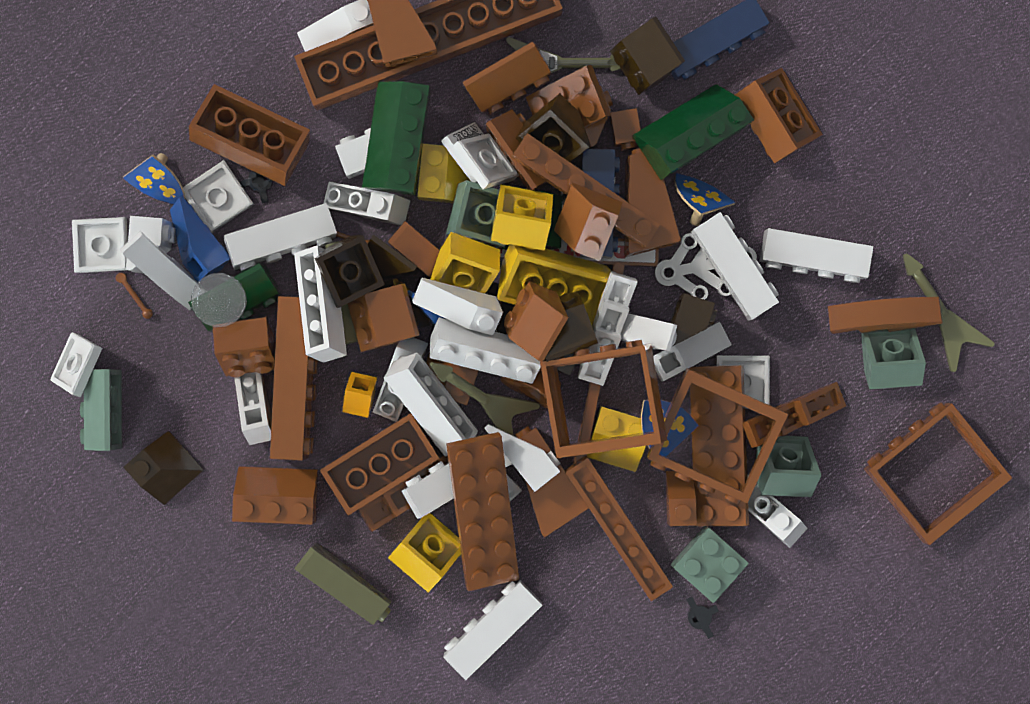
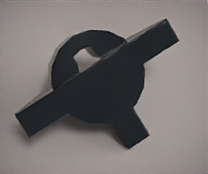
(258, 184)
(703, 616)

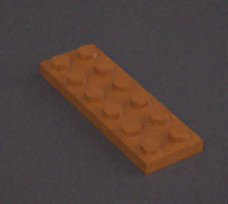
(719, 447)
(483, 511)

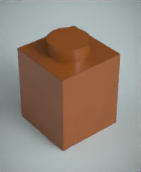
(623, 126)

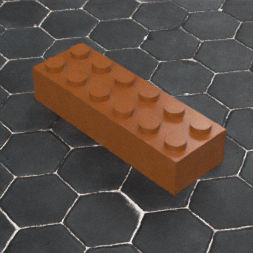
(292, 386)

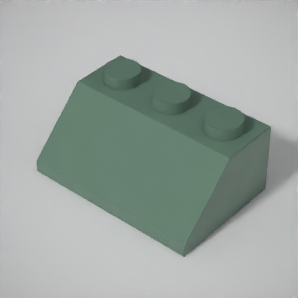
(102, 411)

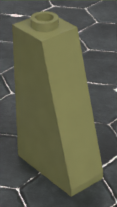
(343, 584)

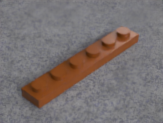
(562, 173)
(618, 528)

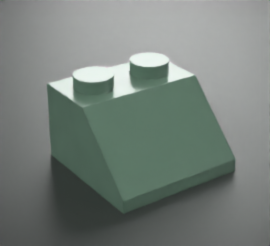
(892, 358)
(789, 468)

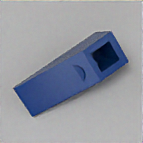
(196, 243)

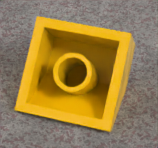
(439, 174)
(522, 217)
(466, 263)
(613, 424)
(427, 552)

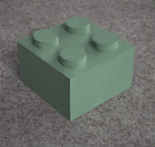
(474, 213)
(709, 564)

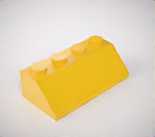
(553, 271)

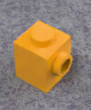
(359, 394)

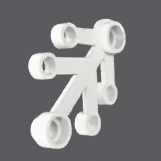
(698, 266)

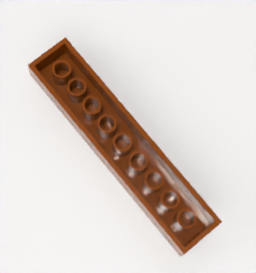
(456, 27)

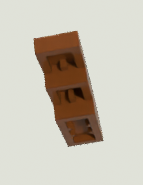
(885, 314)
(800, 412)
(391, 502)

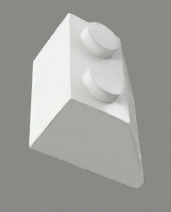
(155, 229)

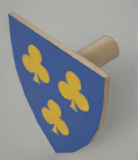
(156, 179)
(700, 197)
(680, 429)

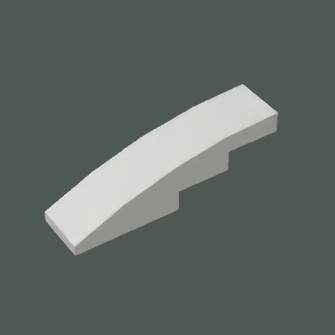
(160, 268)
(609, 324)

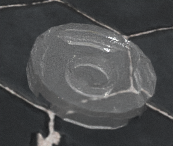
(218, 299)

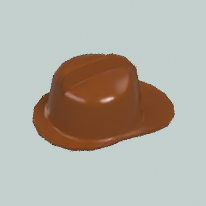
(534, 391)

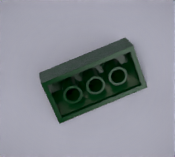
(692, 130)
(396, 137)

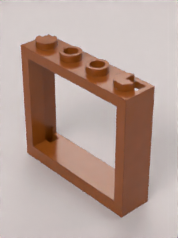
(556, 408)
(707, 482)
(966, 504)

